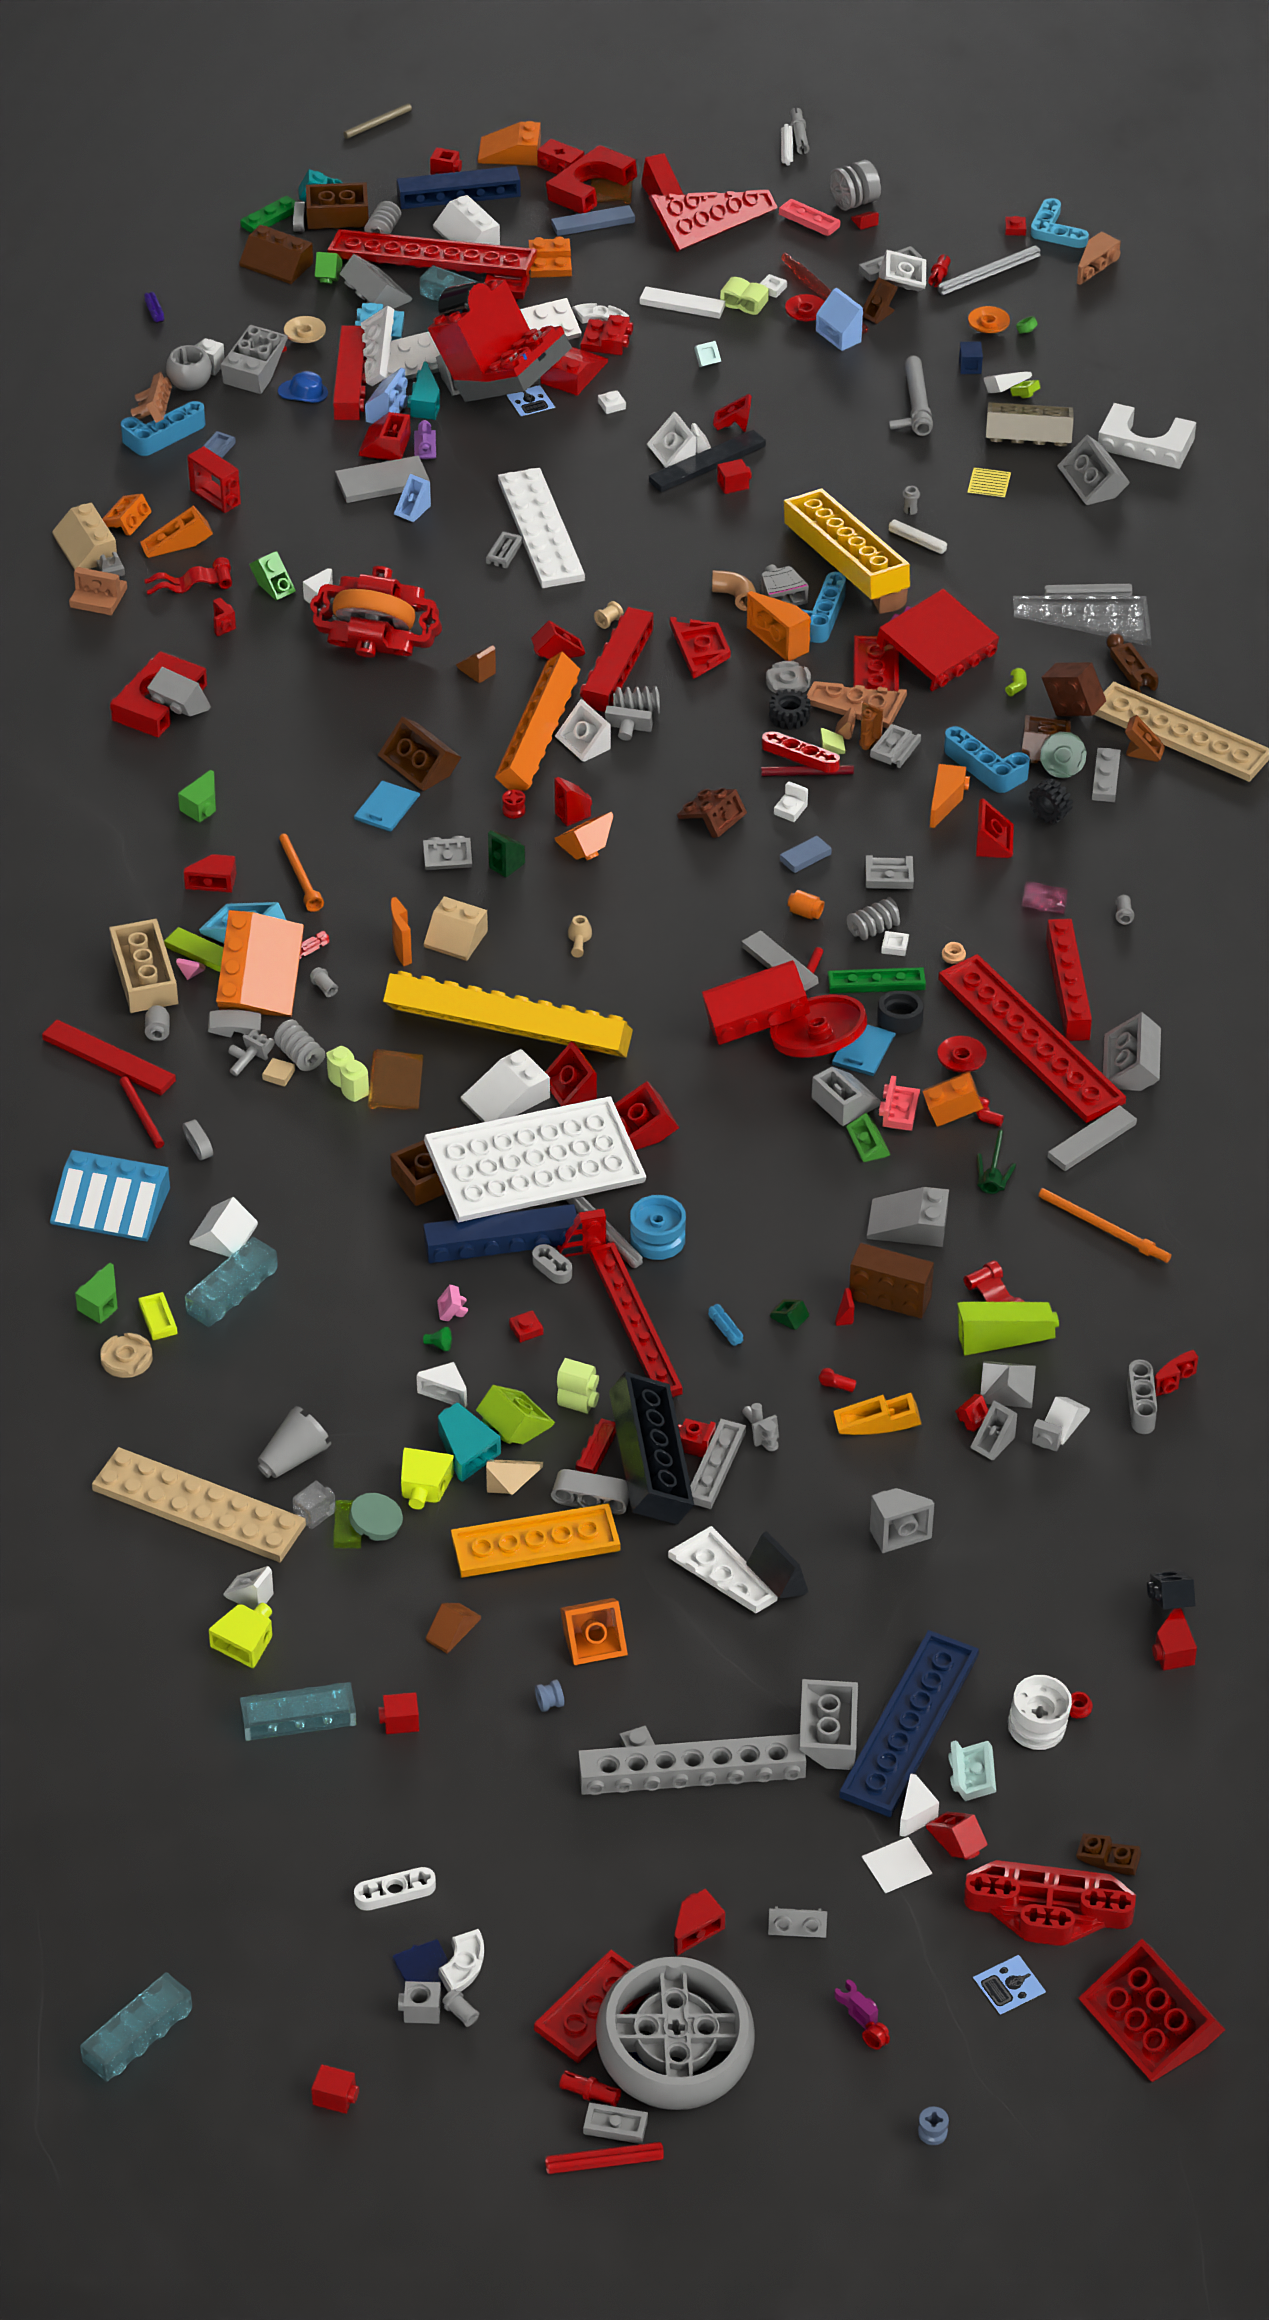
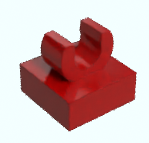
(973, 1412)

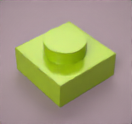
(1025, 388)

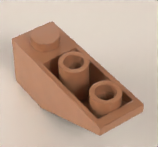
(1098, 254)

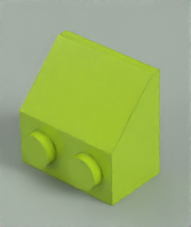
(513, 1415)

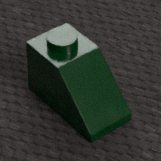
(504, 853)

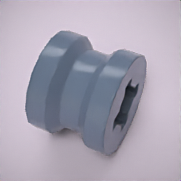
(549, 1695)
(928, 2129)

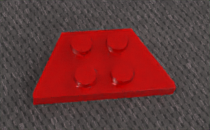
(700, 644)

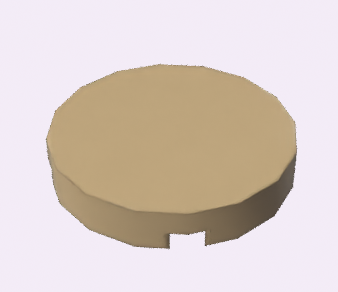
(126, 1355)

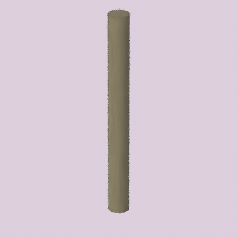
(377, 121)

